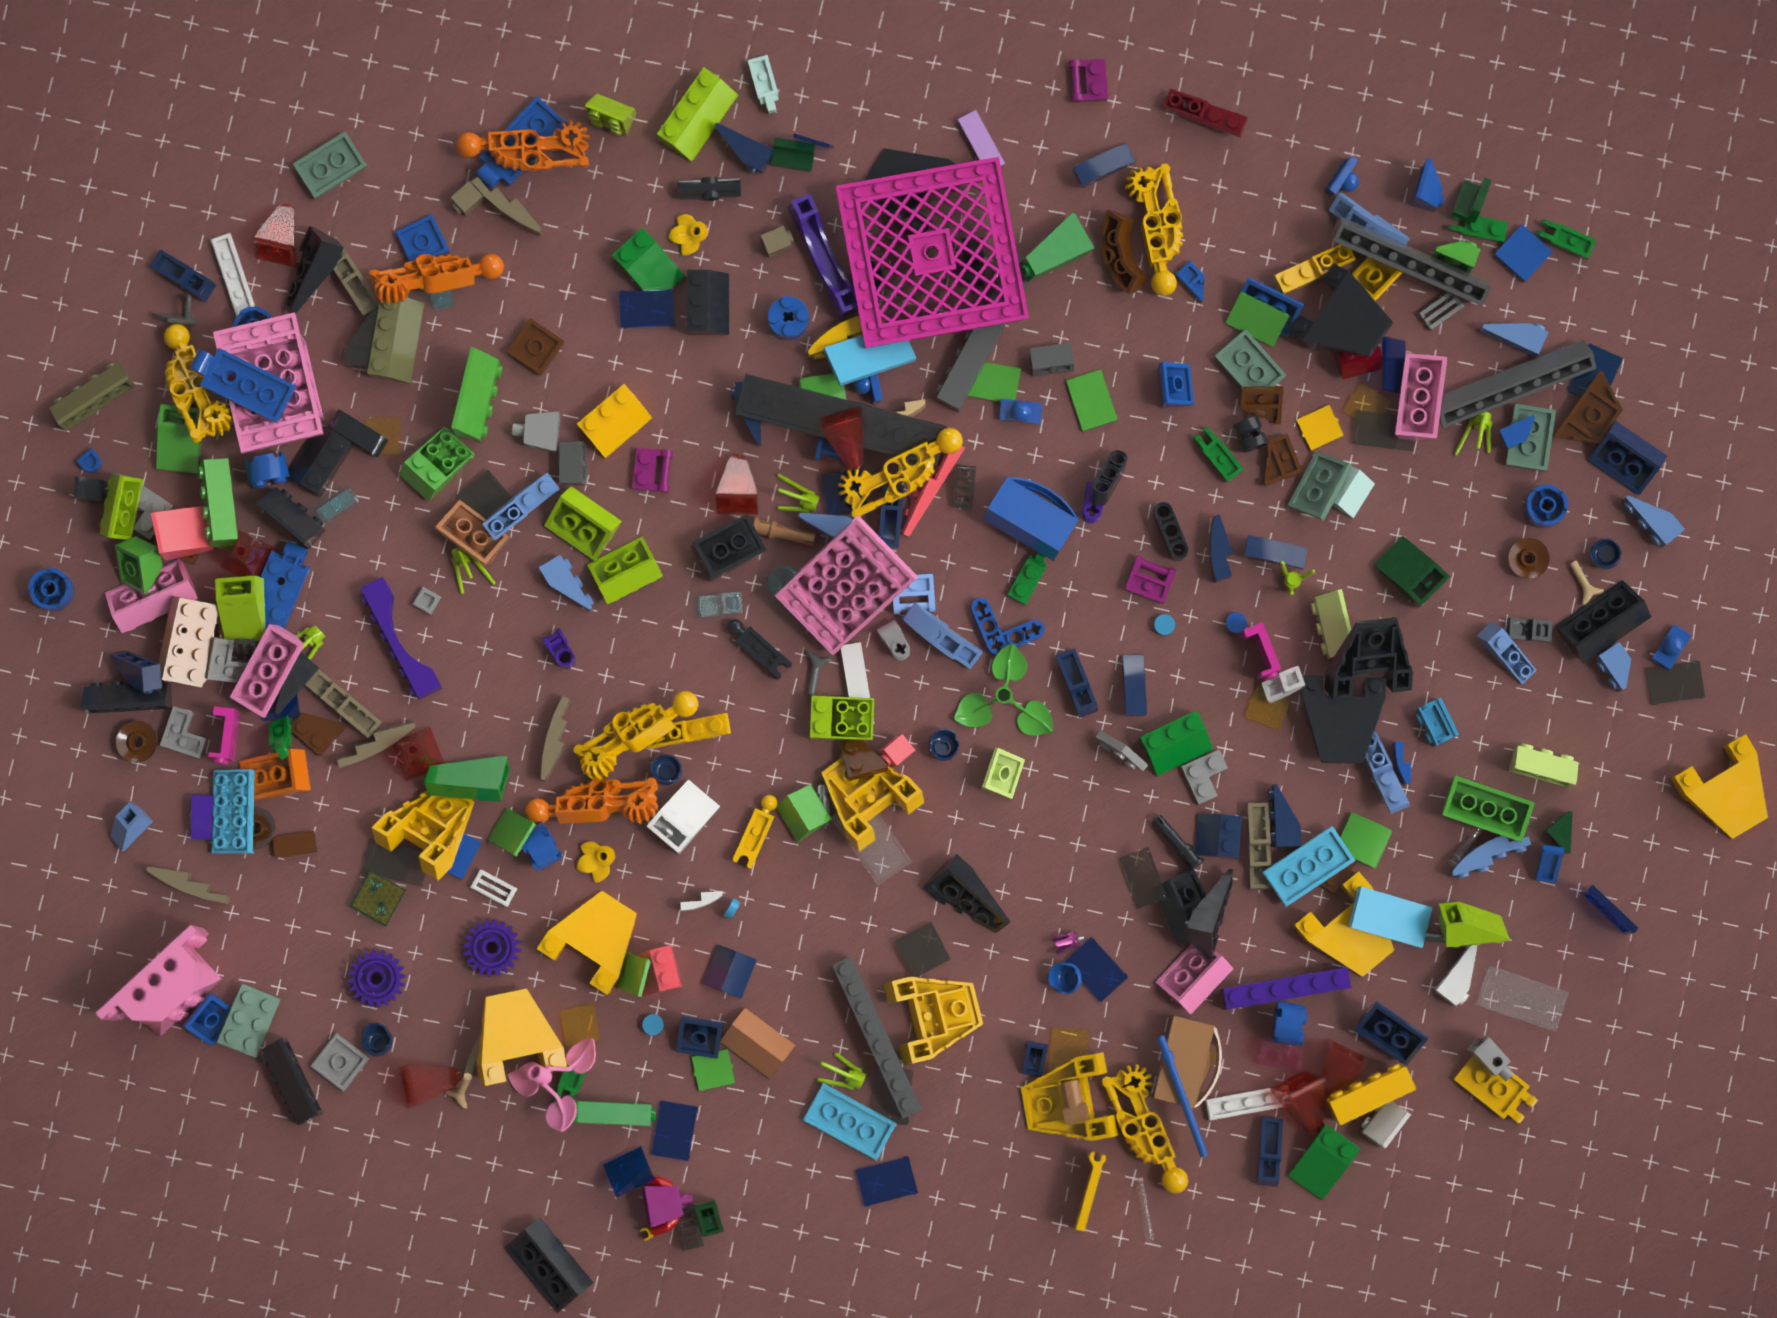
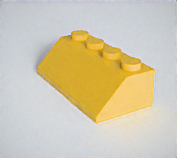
(1370, 1094)

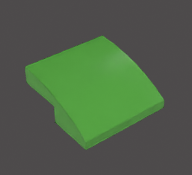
(823, 384)
(1365, 839)

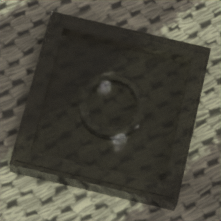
(484, 495)
(922, 950)

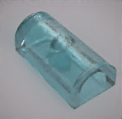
(337, 505)

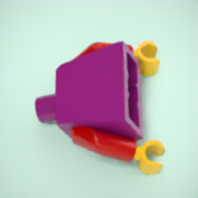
(663, 1206)

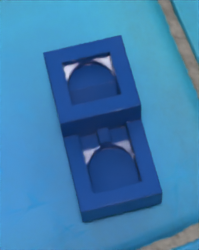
(1403, 769)

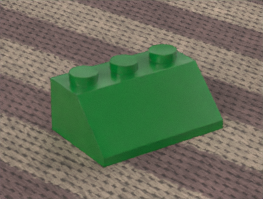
(1176, 743)

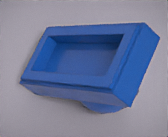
(1344, 178)
(869, 384)
(1021, 411)
(1671, 647)
(1549, 863)

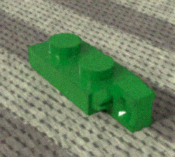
(1028, 579)
(280, 736)

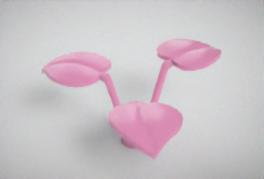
(530, 1075)

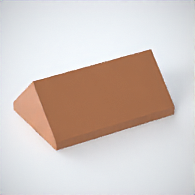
(465, 529)
(757, 1043)

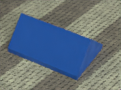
(1276, 300)

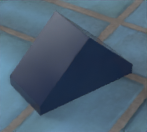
(1034, 1058)

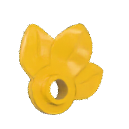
(685, 234)
(593, 861)

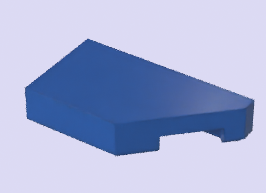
(1192, 279)
(1517, 432)

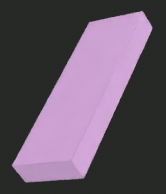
(979, 137)

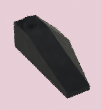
(317, 261)
(963, 889)
(1208, 915)

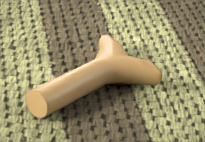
(1588, 590)
(459, 1093)

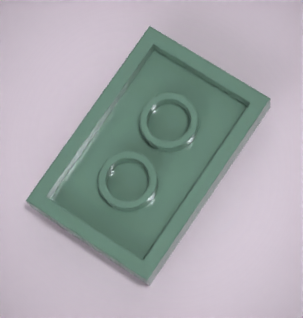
(330, 165)
(1249, 363)
(1536, 450)
(1319, 485)
(248, 1020)

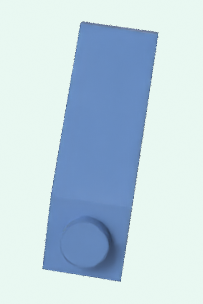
(1522, 336)
(827, 524)

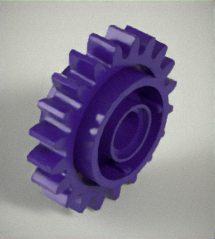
(504, 954)
(363, 978)

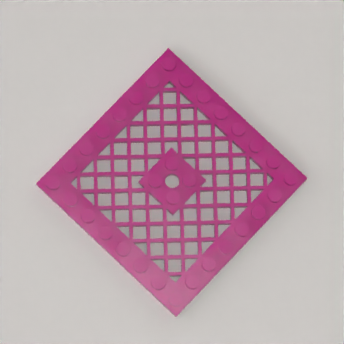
(908, 184)

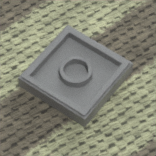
(340, 1062)

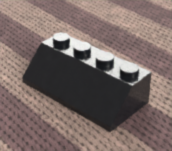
(1603, 621)
(124, 698)
(292, 1081)
(548, 1265)

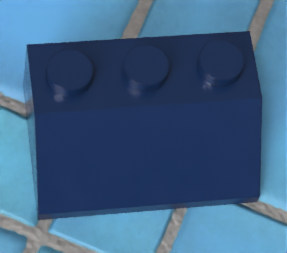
(1627, 458)
(1390, 1033)

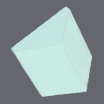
(1353, 492)

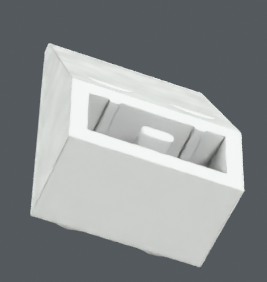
(683, 816)

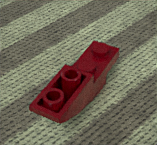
(1205, 114)

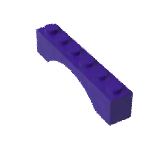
(812, 233)
(381, 600)
(1286, 988)

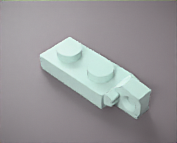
(764, 82)

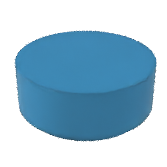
(1164, 625)
(731, 909)
(653, 1024)

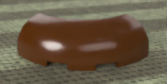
(1117, 252)

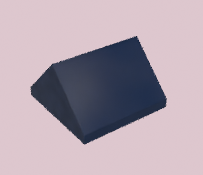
(729, 971)
(699, 1037)

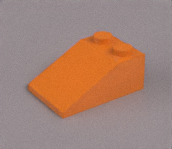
(277, 776)

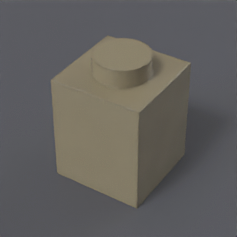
(466, 199)
(777, 241)

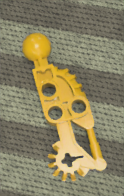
(1167, 234)
(179, 378)
(948, 442)
(632, 732)
(1174, 1178)

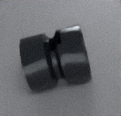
(1245, 429)

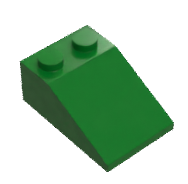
(647, 263)
(1324, 1161)

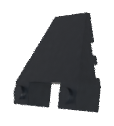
(899, 162)
(1349, 321)
(1370, 649)
(1342, 726)

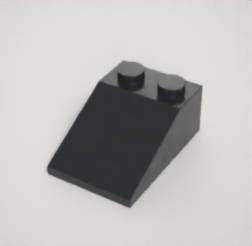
(728, 547)

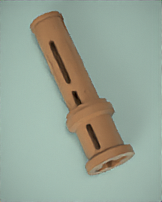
(773, 530)

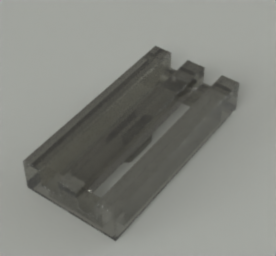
(244, 649)

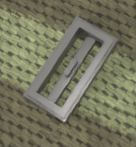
(1455, 301)

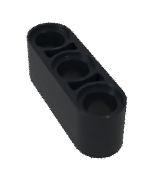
(358, 433)
(1108, 477)
(1170, 521)

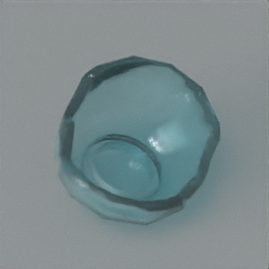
(779, 578)

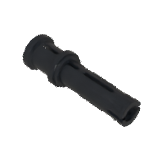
(1183, 850)

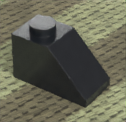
(975, 265)
(90, 490)

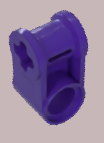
(1088, 505)
(557, 646)

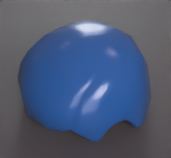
(1065, 978)

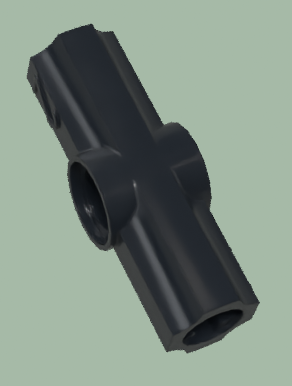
(709, 188)

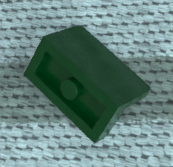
(793, 154)
(1471, 200)

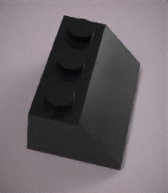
(707, 302)
(320, 461)
(292, 516)
(1183, 896)

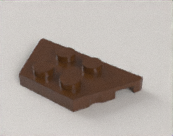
(1592, 413)

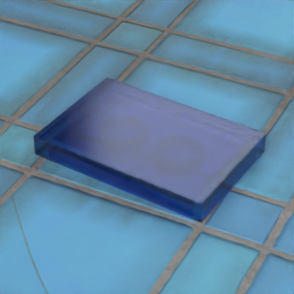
(1606, 907)

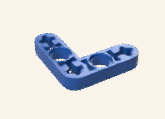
(1003, 637)

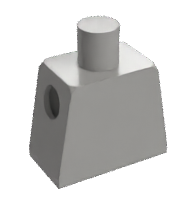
(540, 431)
(1484, 1051)

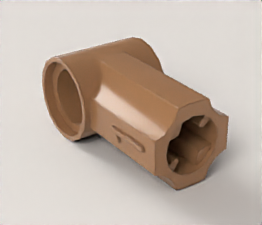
(1075, 1109)

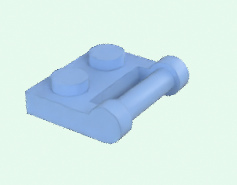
(920, 587)

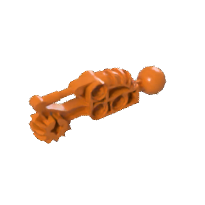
(516, 156)
(432, 275)
(598, 795)

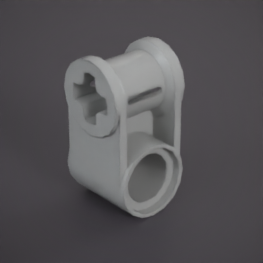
(893, 637)

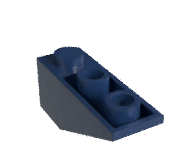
(1286, 826)

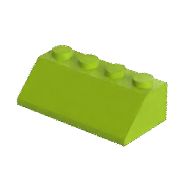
(697, 114)

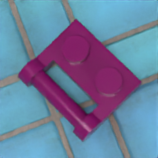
(1095, 80)
(645, 470)
(1148, 586)

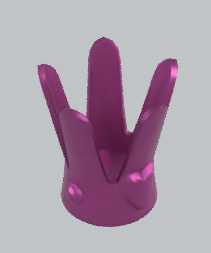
(1067, 941)

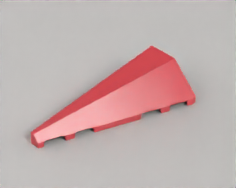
(924, 495)

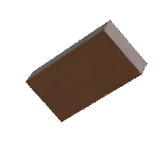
(294, 844)

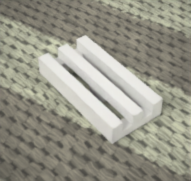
(509, 896)

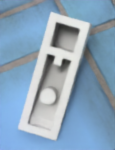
(1458, 979)

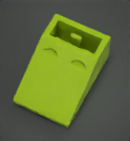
(610, 114)
(241, 607)
(841, 718)
(1470, 925)

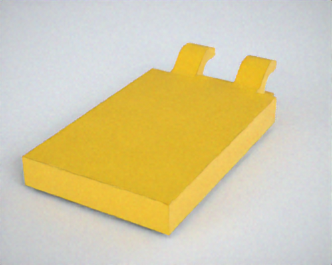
(1493, 1091)
(1089, 1191)

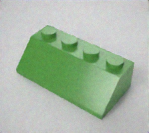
(218, 503)
(1487, 808)

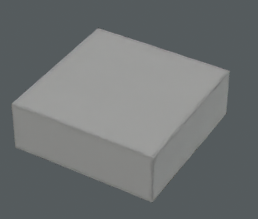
(427, 600)

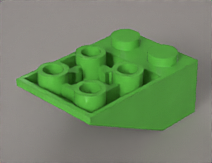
(174, 442)
(435, 463)

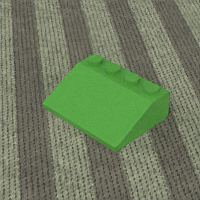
(476, 396)

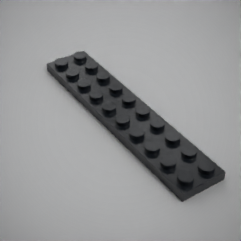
(803, 409)

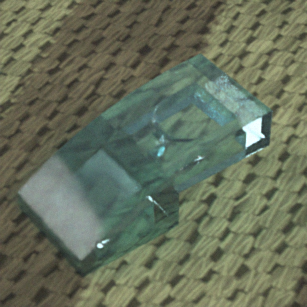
(720, 604)

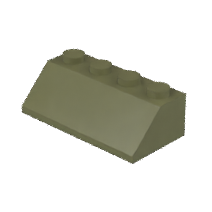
(396, 340)
(92, 396)

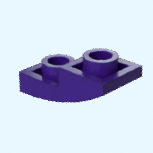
(201, 816)

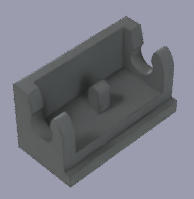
(1051, 359)
(573, 463)

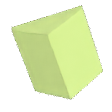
(1003, 773)

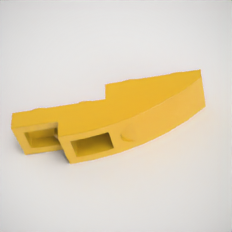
(1313, 269)
(848, 329)
(694, 731)

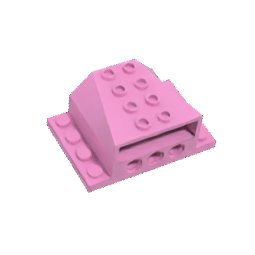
(282, 351)
(845, 585)
(166, 986)

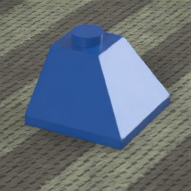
(1428, 188)

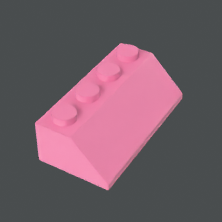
(1421, 397)
(134, 608)
(267, 669)

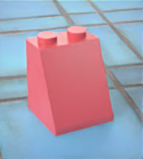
(180, 532)
(662, 972)

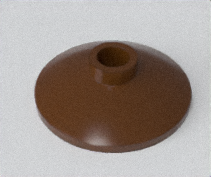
(1539, 558)
(126, 741)
(266, 820)

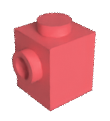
(896, 751)

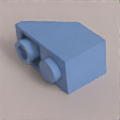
(1616, 665)
(129, 825)

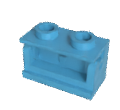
(1436, 722)

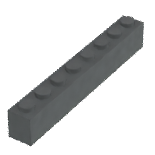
(1410, 261)
(971, 358)
(1516, 383)
(876, 1037)

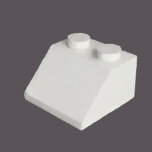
(1384, 1124)

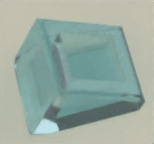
(442, 300)

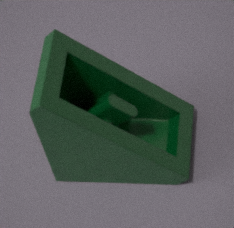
(1561, 832)
(709, 1218)

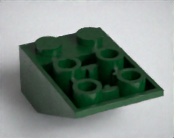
(1411, 571)

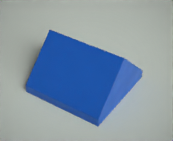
(1175, 385)
(208, 1018)

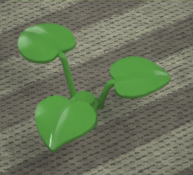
(1007, 665)

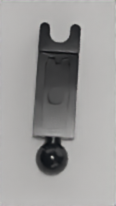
(758, 647)

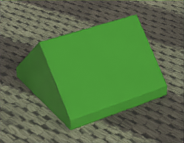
(803, 812)

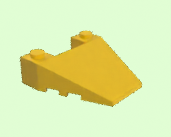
(866, 797)
(1733, 797)
(429, 823)
(600, 932)
(1348, 946)
(939, 1012)
(514, 1029)
(1045, 1102)

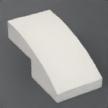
(1283, 685)
(706, 899)

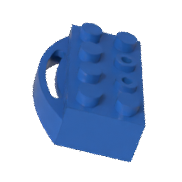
(1032, 517)

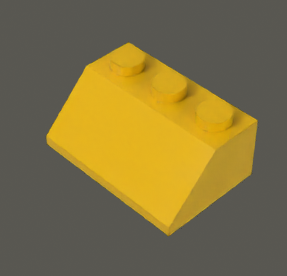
(614, 421)

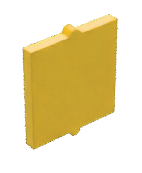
(1319, 427)

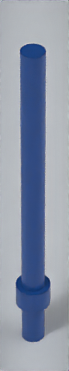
(1167, 1056)

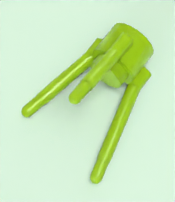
(1482, 423)
(808, 500)
(462, 558)
(1293, 579)
(313, 637)
(854, 1078)

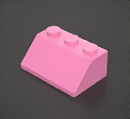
(1193, 977)

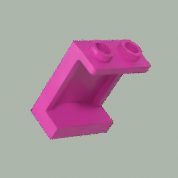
(1265, 647)
(230, 735)

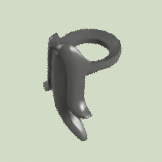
(178, 319)

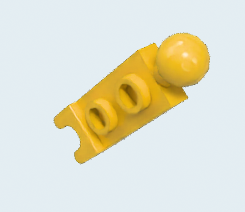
(756, 831)

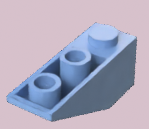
(1658, 522)
(561, 579)
(1506, 652)

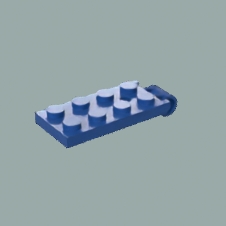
(535, 117)
(251, 388)
(282, 598)

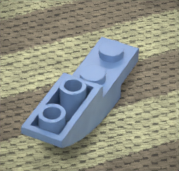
(1350, 210)
(520, 505)
(942, 636)
(1384, 776)
(1481, 859)

